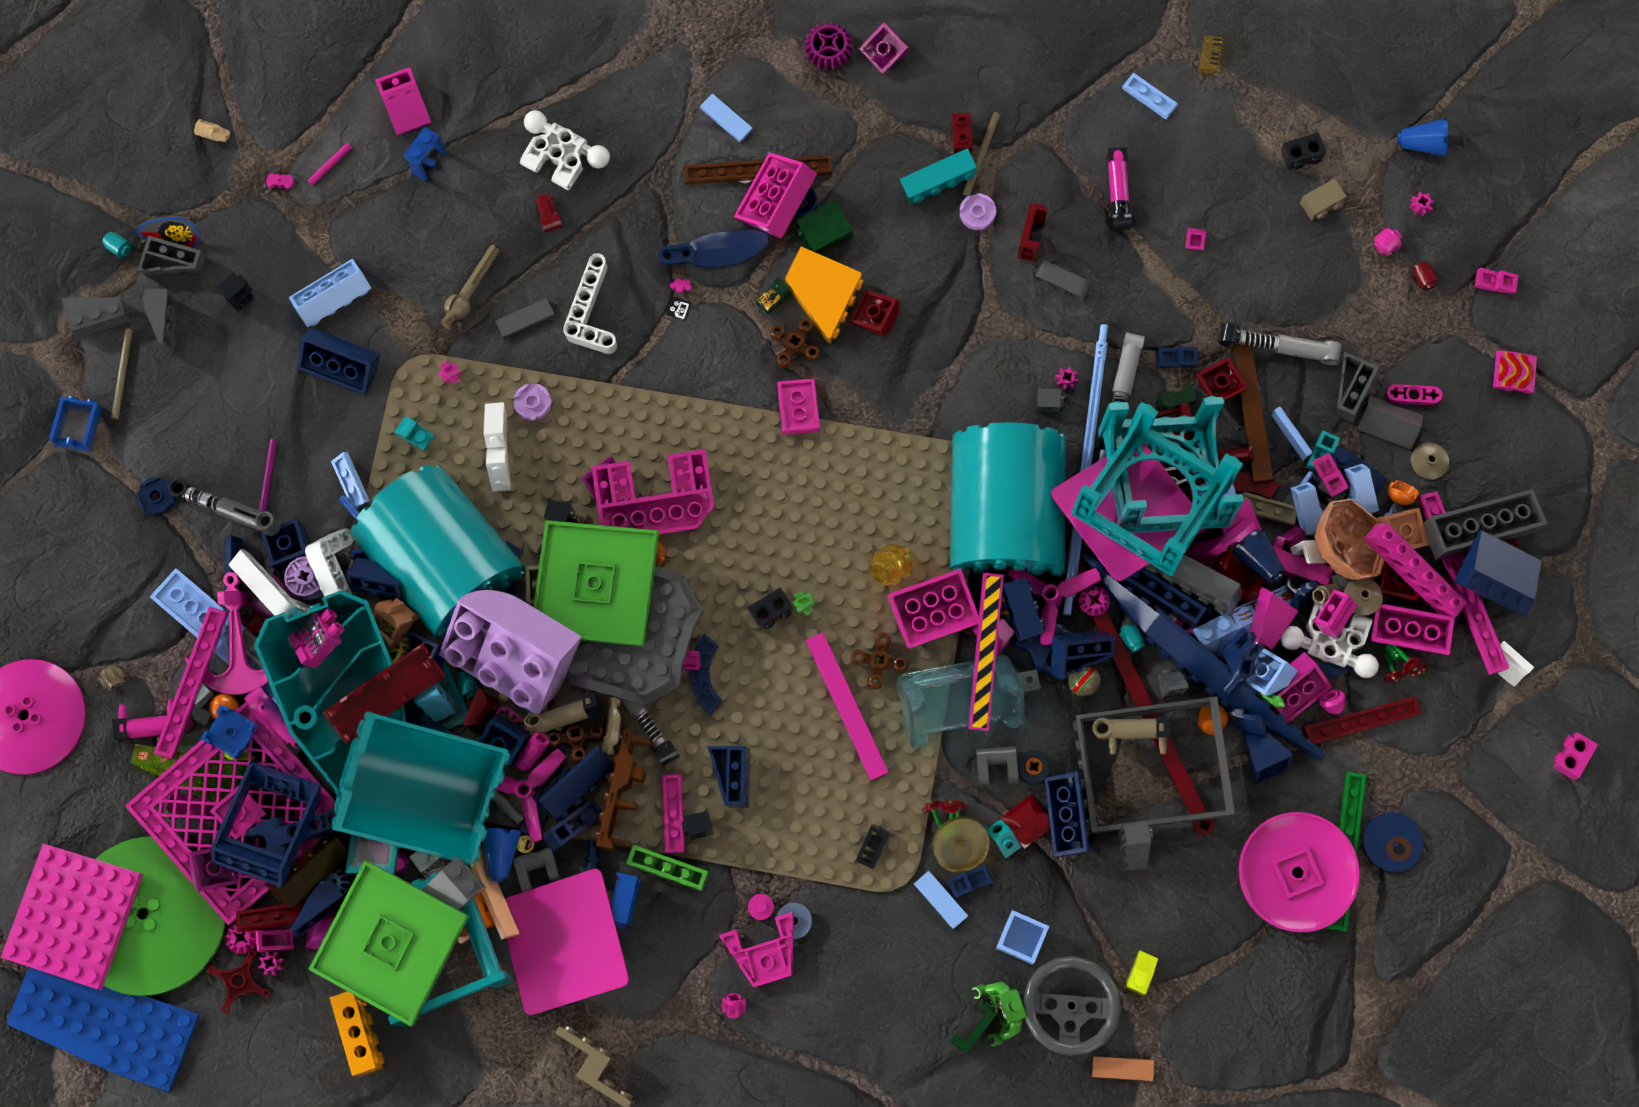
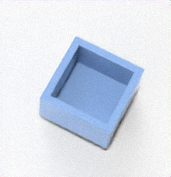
(1022, 937)

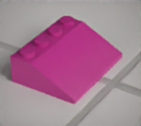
(775, 194)
(933, 608)

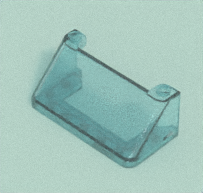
(941, 698)

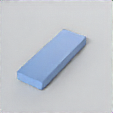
(1149, 96)
(726, 118)
(1291, 433)
(350, 480)
(940, 900)

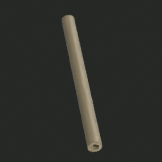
(982, 151)
(121, 374)

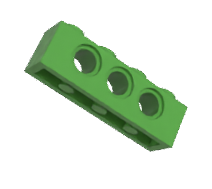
(667, 868)

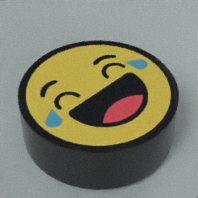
(525, 845)

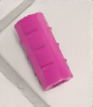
(532, 751)

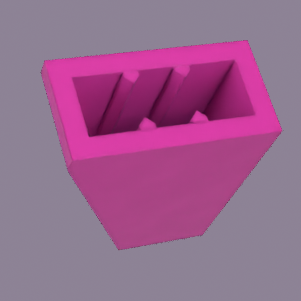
(1271, 618)

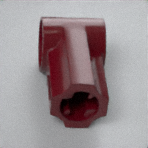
(549, 217)

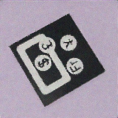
(678, 308)

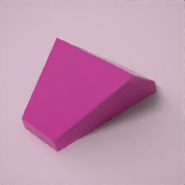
(274, 939)

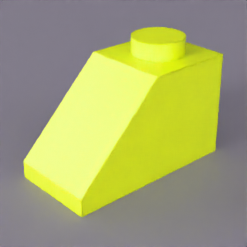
(1141, 973)

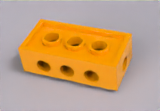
(348, 1026)

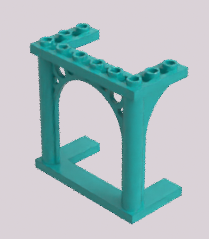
(1203, 426)
(1140, 433)
(484, 951)

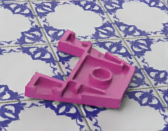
(767, 960)

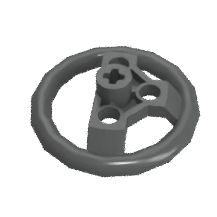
(1069, 1042)

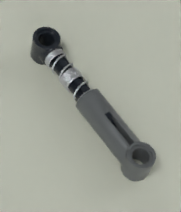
(226, 507)

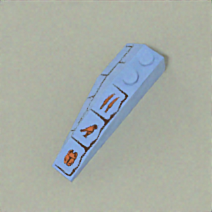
(1226, 626)

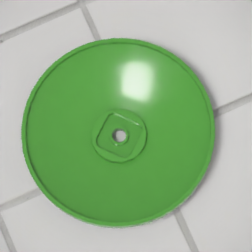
(176, 935)

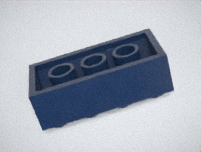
(337, 360)
(576, 784)
(1066, 815)

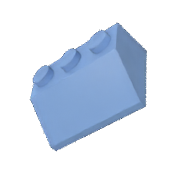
(1270, 673)

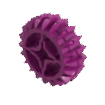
(828, 55)

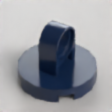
(1302, 597)

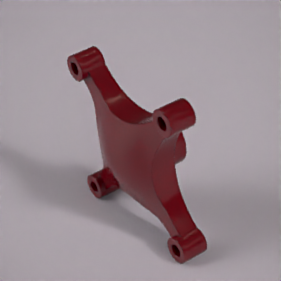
(238, 981)

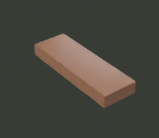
(1123, 1068)

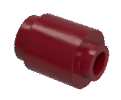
(1425, 275)

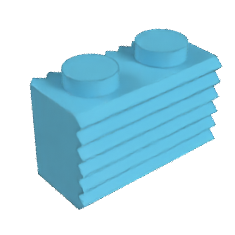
(435, 702)

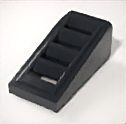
(871, 864)

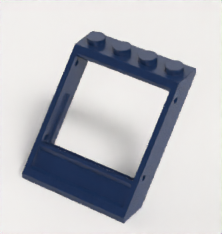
(254, 860)

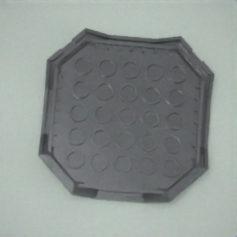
(646, 671)

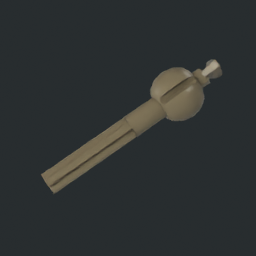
(458, 305)

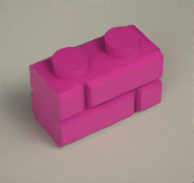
(1335, 613)

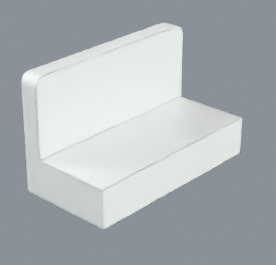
(1310, 550)
(1517, 665)

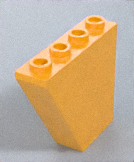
(823, 290)

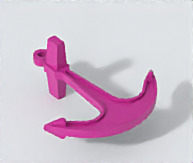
(240, 676)

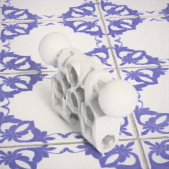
(535, 158)
(1358, 627)

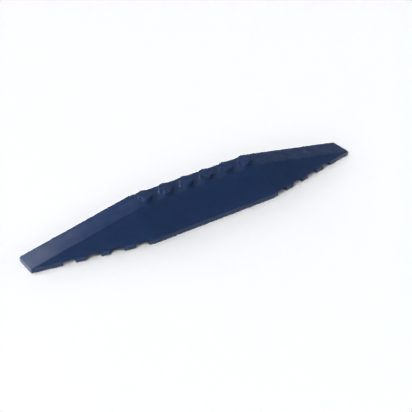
(1197, 661)

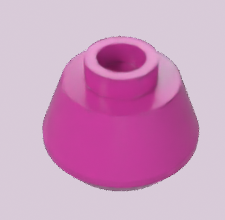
(1333, 701)

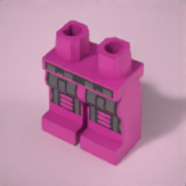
(317, 638)

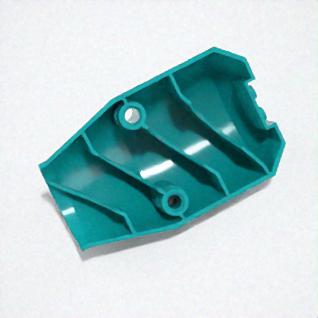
(314, 690)

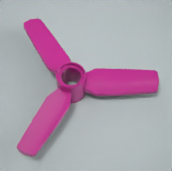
(1065, 589)
(535, 779)

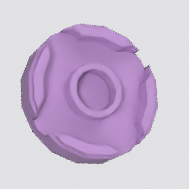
(977, 211)
(532, 402)

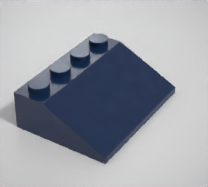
(1500, 573)

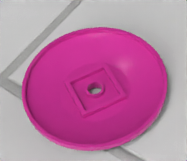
(54, 717)
(1327, 866)

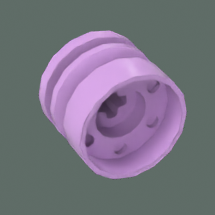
(294, 578)

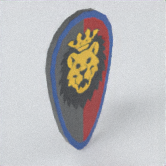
(172, 229)

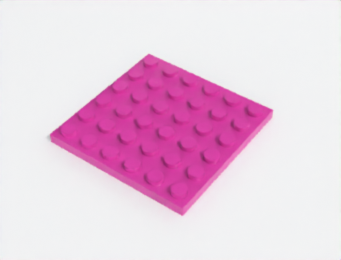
(72, 916)

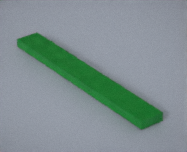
(1350, 823)

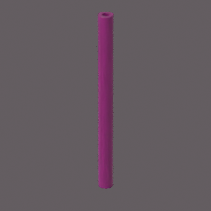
(267, 477)

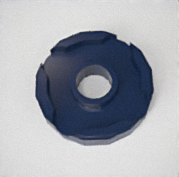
(145, 493)

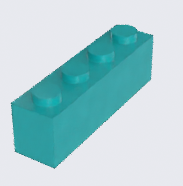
(939, 176)

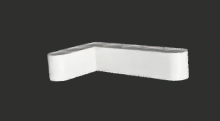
(586, 307)
(324, 562)
(265, 586)

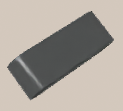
(1062, 281)

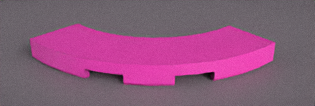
(1220, 544)

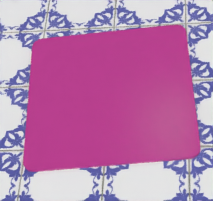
(1147, 482)
(565, 943)

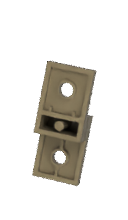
(595, 1066)

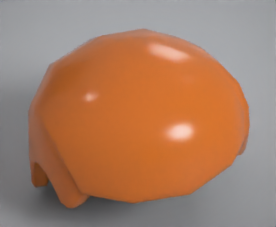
(1402, 493)
(224, 699)
(1205, 719)

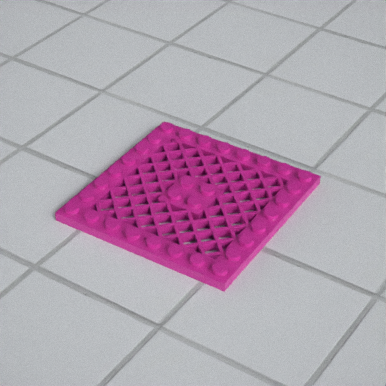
(170, 781)

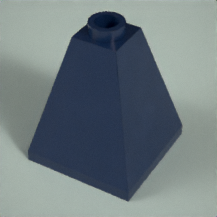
(1265, 756)

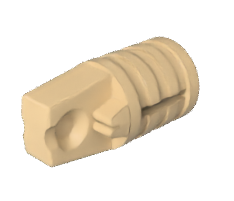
(211, 131)

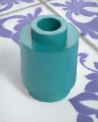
(117, 244)
(1132, 637)
(467, 684)

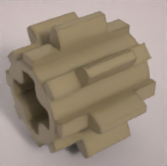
(112, 678)

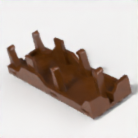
(620, 781)

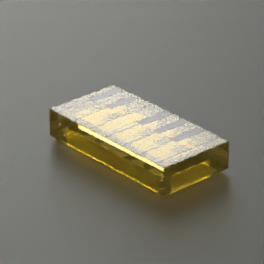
(1210, 54)

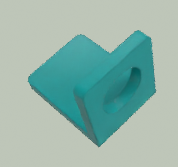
(1004, 839)

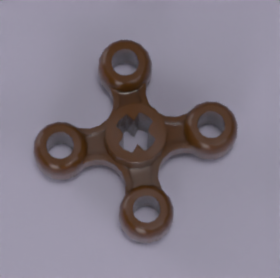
(797, 336)
(880, 653)
(576, 742)

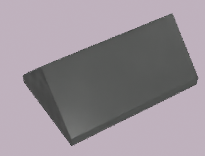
(1390, 422)

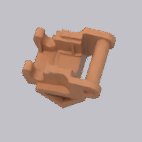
(397, 616)

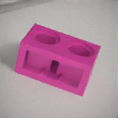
(1578, 758)

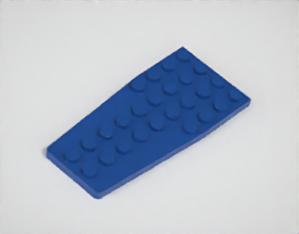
(105, 1027)

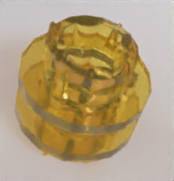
(892, 564)

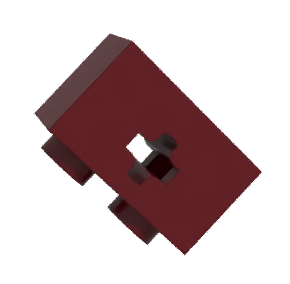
(961, 132)

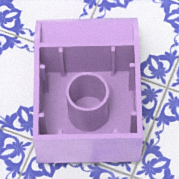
(510, 647)

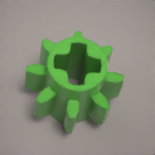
(803, 603)

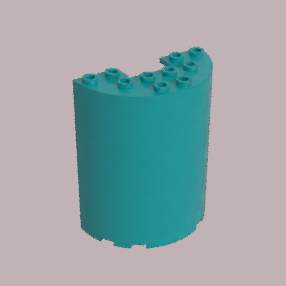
(1005, 501)
(434, 545)
(418, 788)

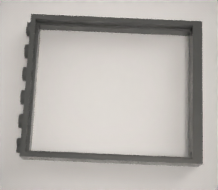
(1145, 710)

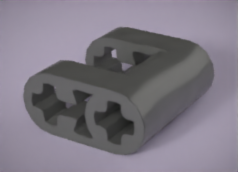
(996, 756)
(534, 861)

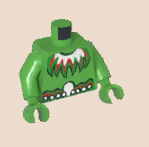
(1007, 1007)

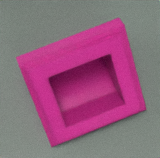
(1294, 536)

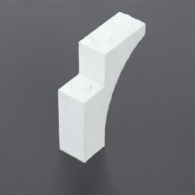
(496, 443)

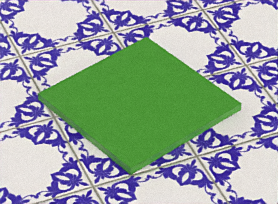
(597, 580)
(389, 943)

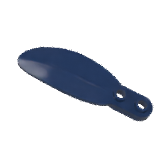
(716, 249)

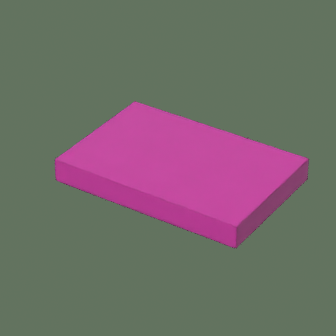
(798, 406)

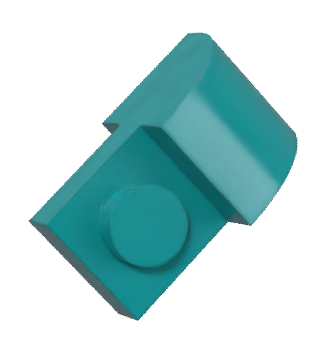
(414, 433)
(1325, 443)

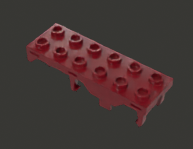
(385, 691)

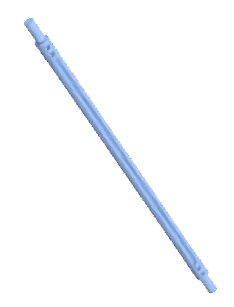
(1089, 440)

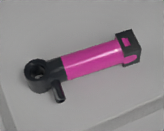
(1119, 193)

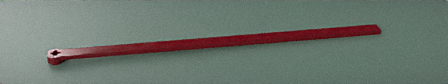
(1141, 698)

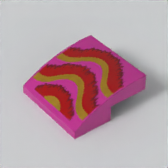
(1515, 371)

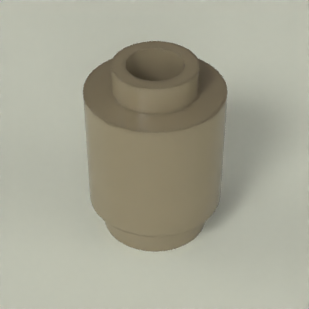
(1323, 592)

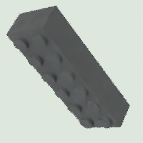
(1502, 518)
(1204, 584)

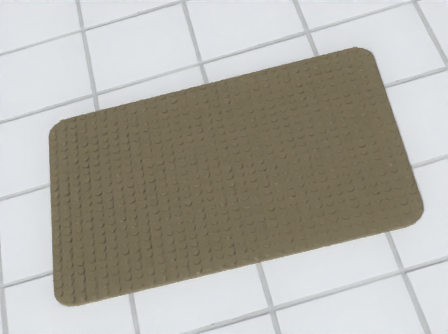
(784, 516)

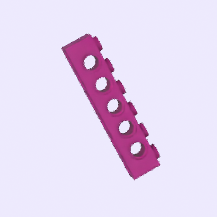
(1414, 570)

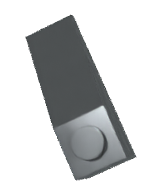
(1172, 684)

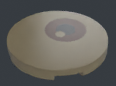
(611, 726)

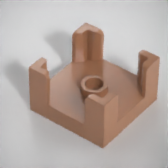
(1408, 526)

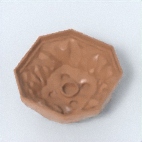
(1342, 543)

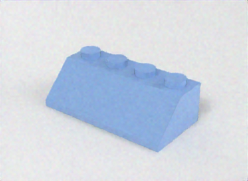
(330, 293)

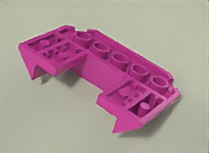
(665, 512)

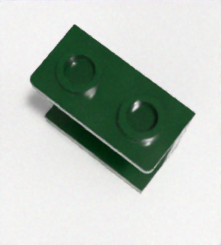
(823, 227)
(965, 1046)

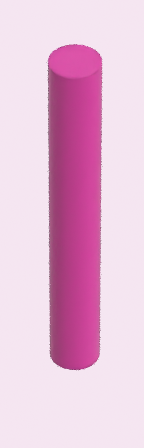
(329, 164)

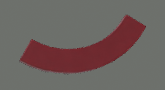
(1244, 483)

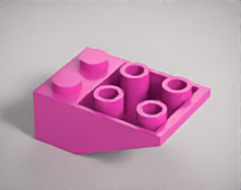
(403, 101)

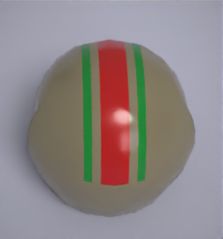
(1084, 682)

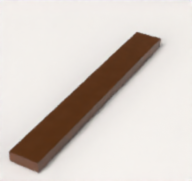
(745, 170)
(1253, 414)

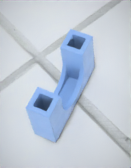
(1307, 502)

